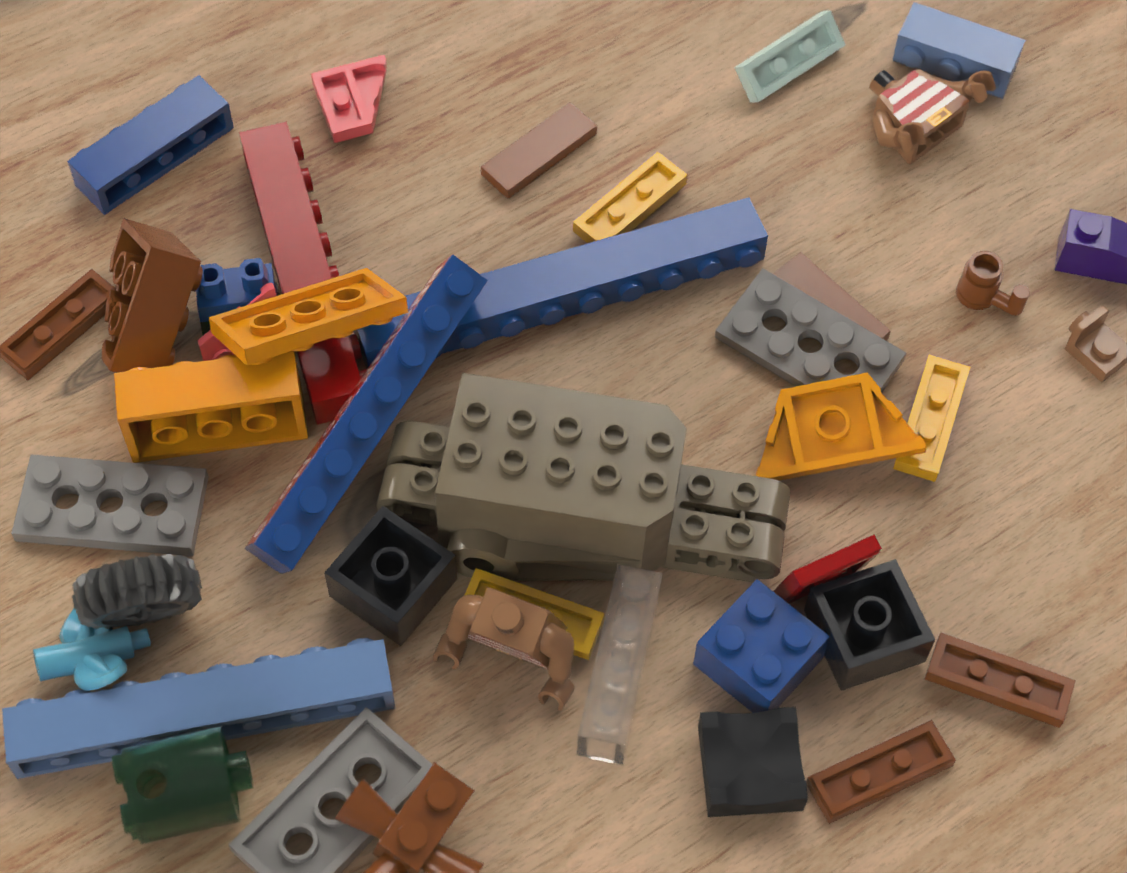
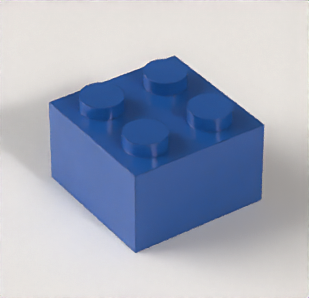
(760, 649)

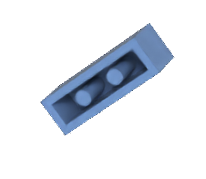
(956, 47)

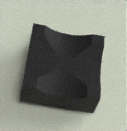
(752, 762)

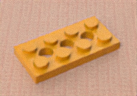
(308, 316)

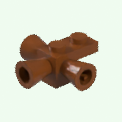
(413, 835)

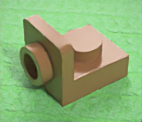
(1096, 344)

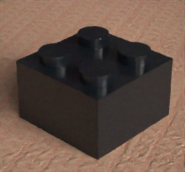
(391, 575)
(870, 624)

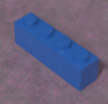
(151, 144)

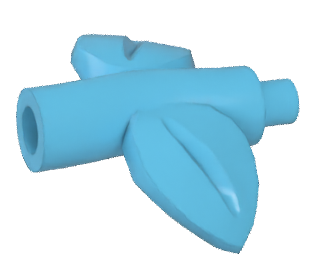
(89, 653)

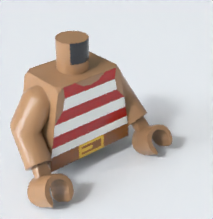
(923, 109)
(516, 630)

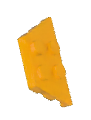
(834, 428)

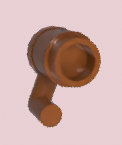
(981, 282)

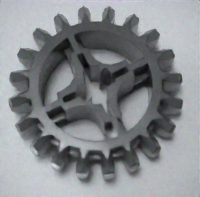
(136, 591)

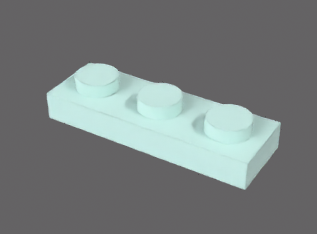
(790, 56)

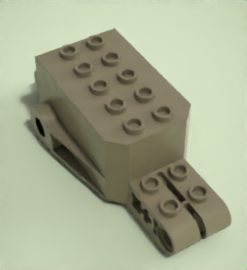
(575, 484)

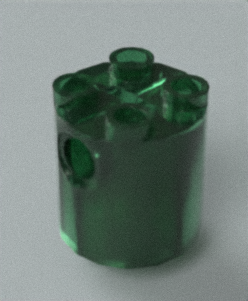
(198, 779)

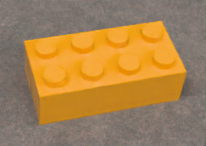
(209, 406)

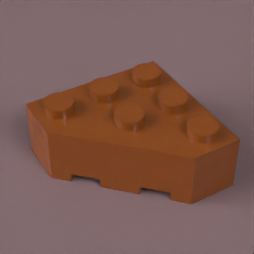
(150, 297)

